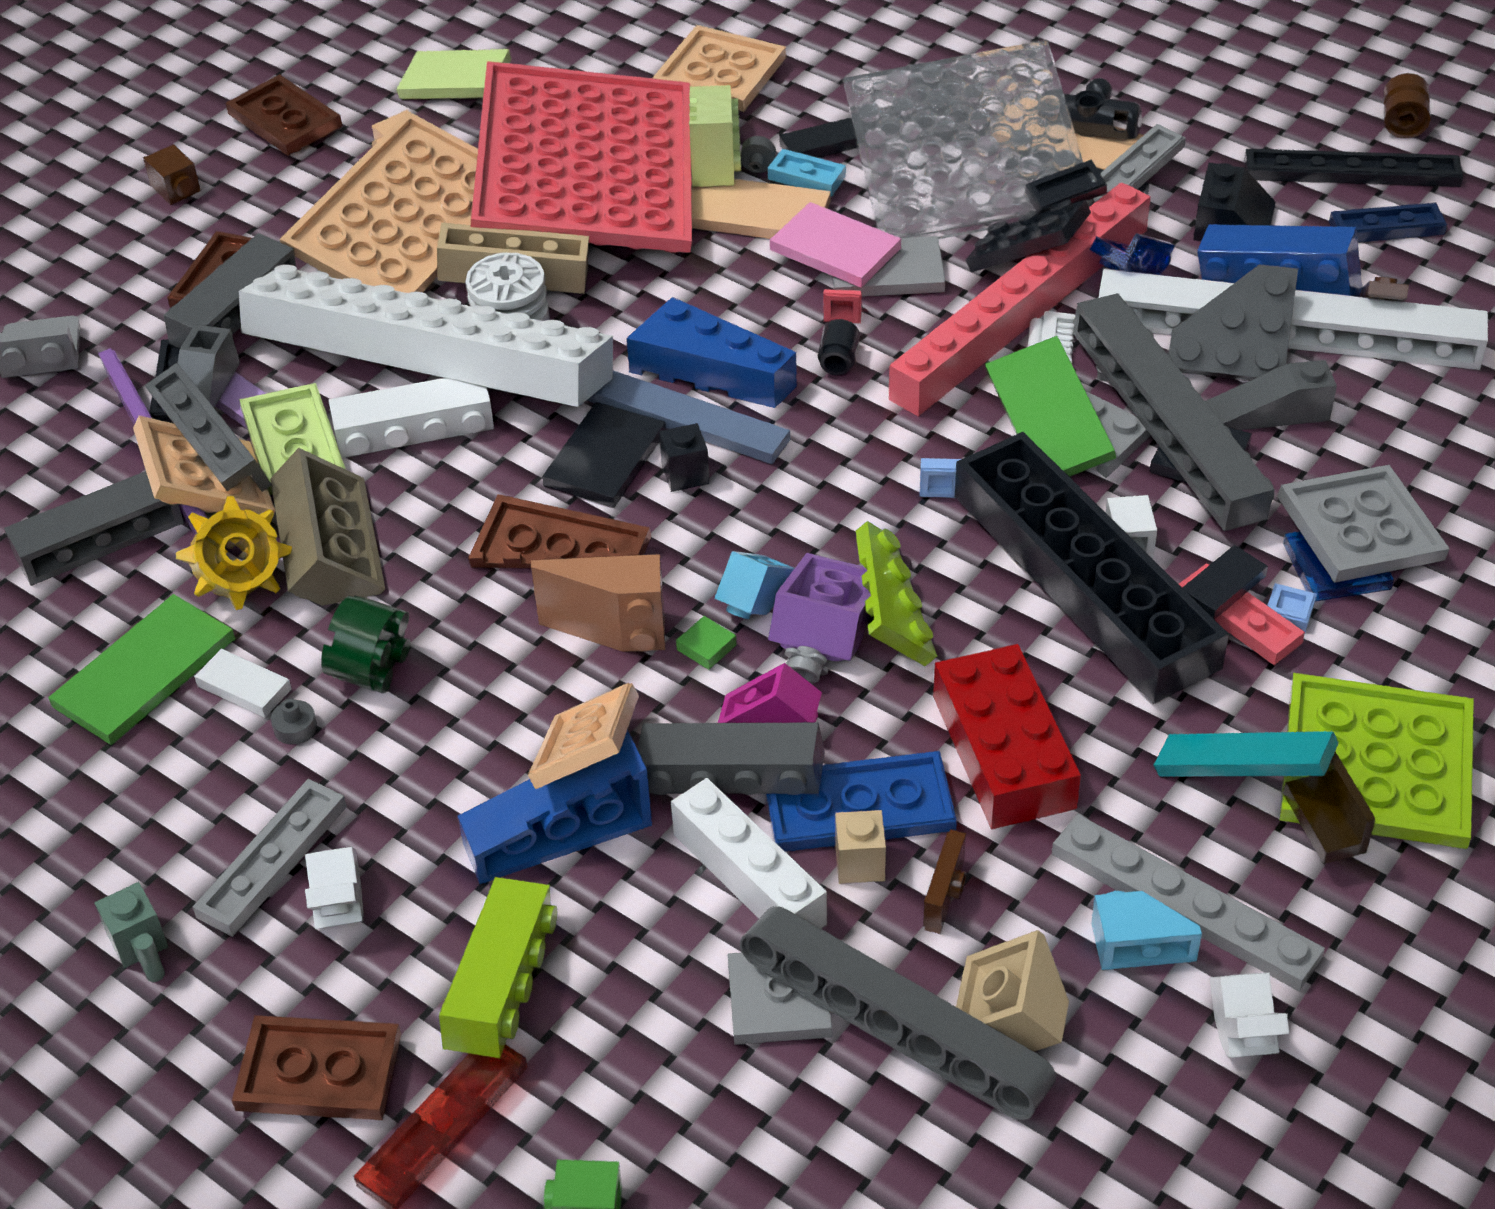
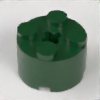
(366, 643)

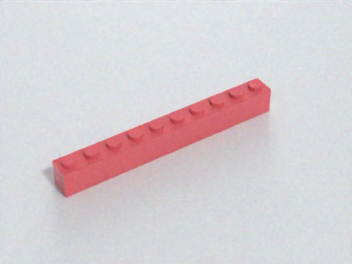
(1010, 303)

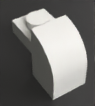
(334, 887)
(1246, 1014)

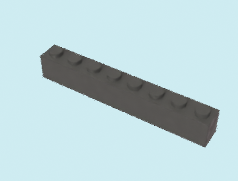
(1173, 412)

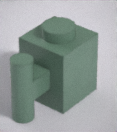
(134, 929)

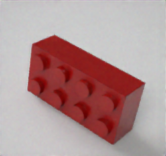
(1006, 736)

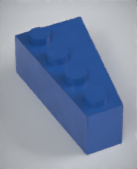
(1322, 254)
(558, 818)

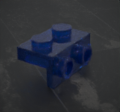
(1140, 256)

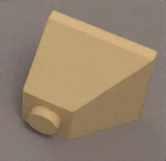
(1016, 991)

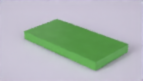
(1051, 405)
(141, 669)

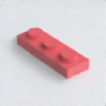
(1258, 626)

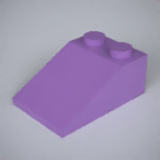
(822, 608)

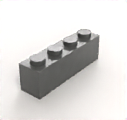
(217, 297)
(89, 528)
(733, 757)

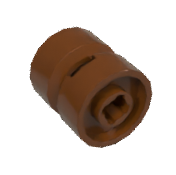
(1406, 105)

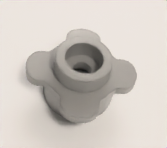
(807, 662)

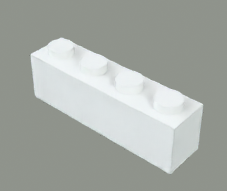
(409, 415)
(744, 855)

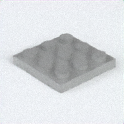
(1362, 523)

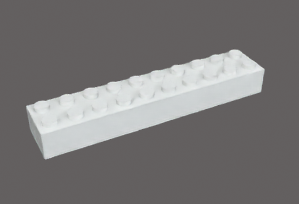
(428, 334)

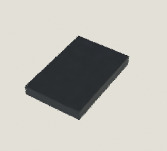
(604, 454)

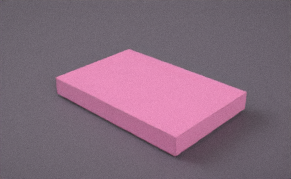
(835, 244)

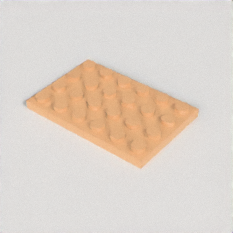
(389, 209)

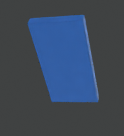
(905, 787)

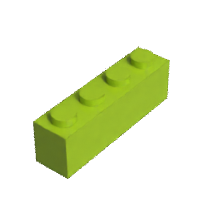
(497, 968)

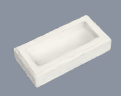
(243, 683)

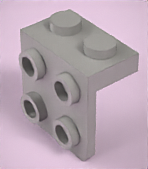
(39, 346)

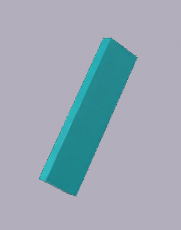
(1247, 754)

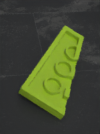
(892, 598)

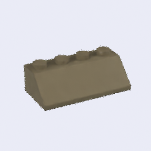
(330, 529)

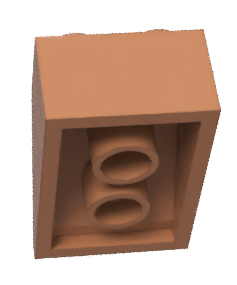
(603, 600)

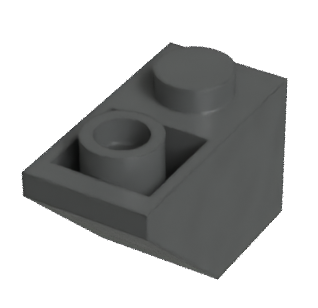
(209, 360)

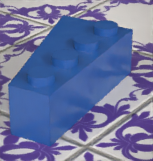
(712, 354)

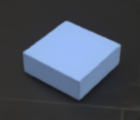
(937, 477)
(1292, 604)

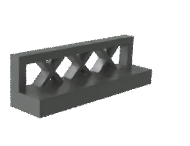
(205, 429)

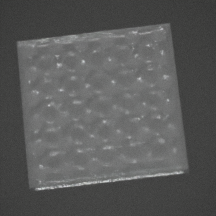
(960, 139)

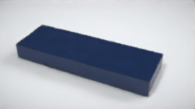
(1392, 221)

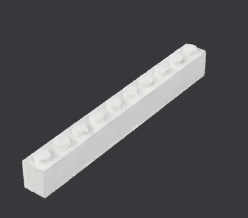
(1323, 320)

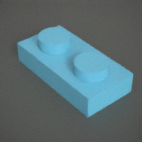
(806, 171)

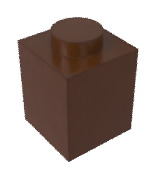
(172, 174)

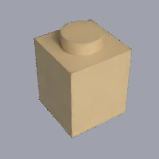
(860, 846)

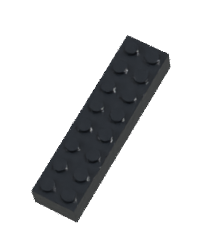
(1091, 567)

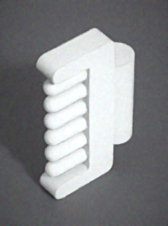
(1051, 325)

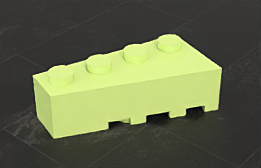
(714, 136)

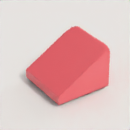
(842, 305)

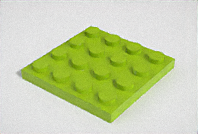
(1400, 748)

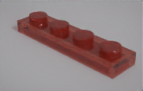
(438, 1126)

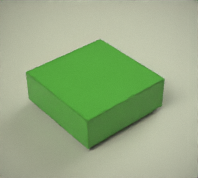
(706, 642)

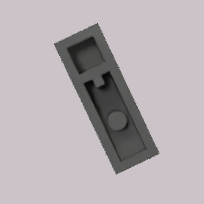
(1279, 398)

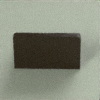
(1332, 812)

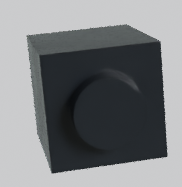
(684, 457)

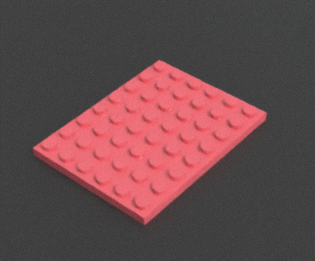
(585, 156)

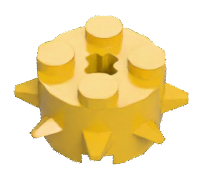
(229, 529)

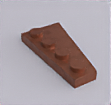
(536, 531)

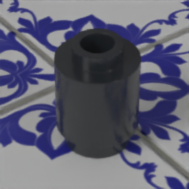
(838, 346)

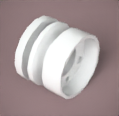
(509, 285)

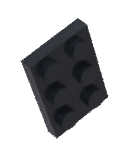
(1028, 235)

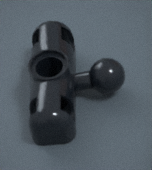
(1094, 112)

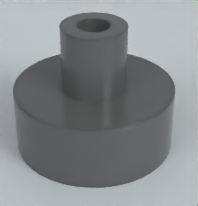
(757, 154)
(293, 721)

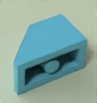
(751, 583)
(1141, 931)

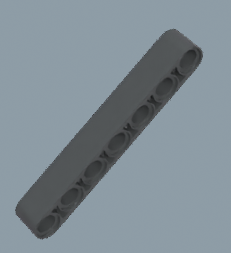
(899, 1012)

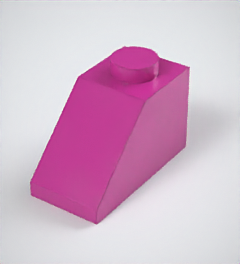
(772, 698)

